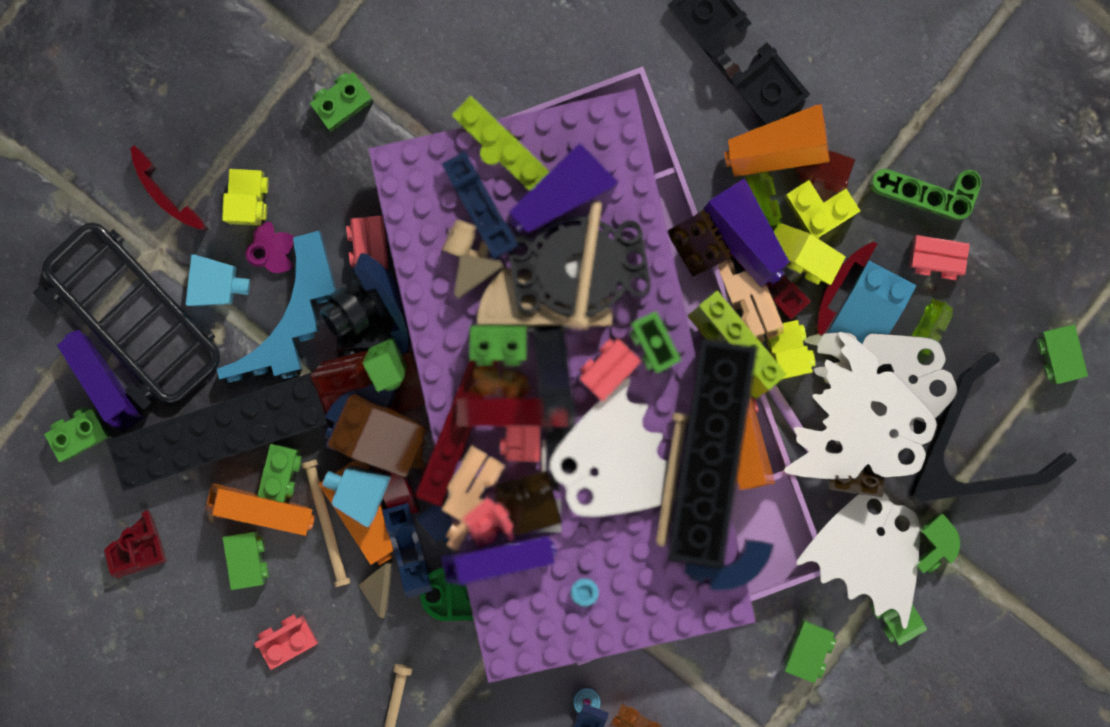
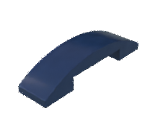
(479, 204)
(376, 276)

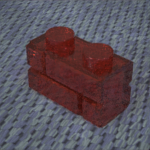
(341, 375)

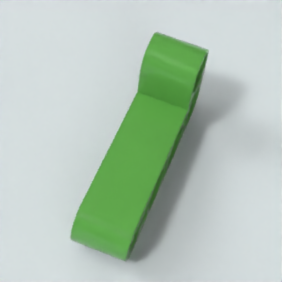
(922, 189)

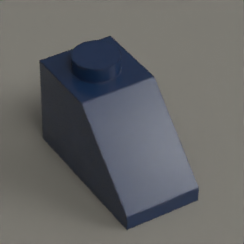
(436, 522)

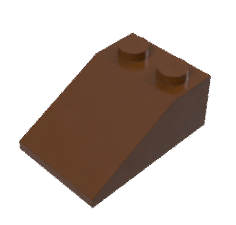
(377, 435)

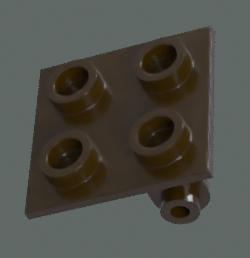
(698, 243)
(866, 483)
(529, 502)

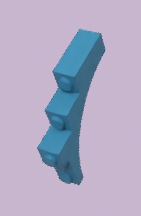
(279, 350)

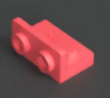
(487, 522)
(286, 642)

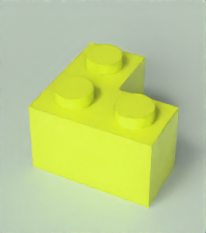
(245, 197)
(817, 216)
(809, 254)
(790, 352)

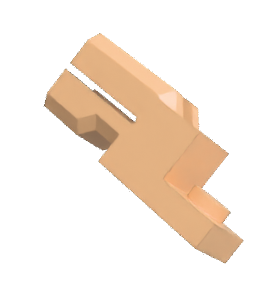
(753, 301)
(460, 501)

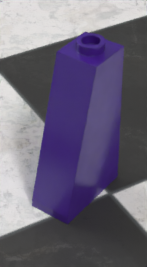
(566, 187)
(747, 233)
(99, 381)
(498, 560)

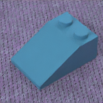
(873, 303)

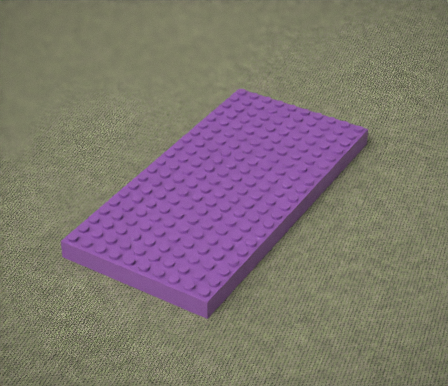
(644, 598)

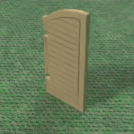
(500, 307)

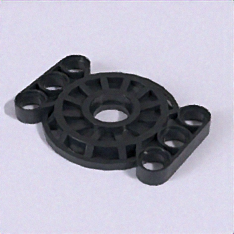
(550, 271)

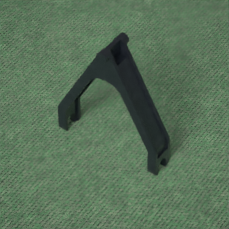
(555, 389)
(933, 478)

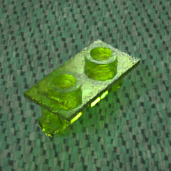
(762, 188)
(935, 316)

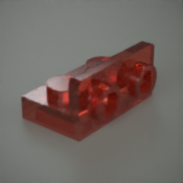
(833, 173)

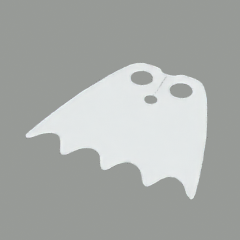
(622, 451)
(870, 562)

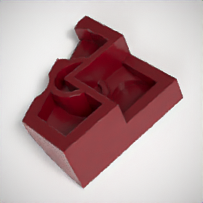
(136, 548)

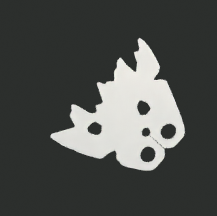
(902, 355)
(857, 427)

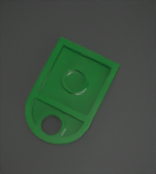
(454, 600)

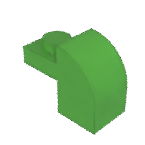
(944, 543)

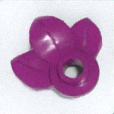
(274, 246)

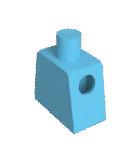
(213, 283)
(358, 492)

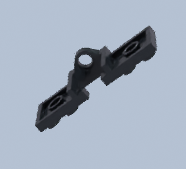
(767, 84)

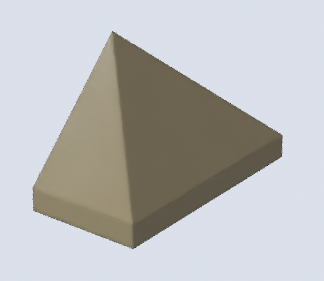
(473, 272)
(377, 589)

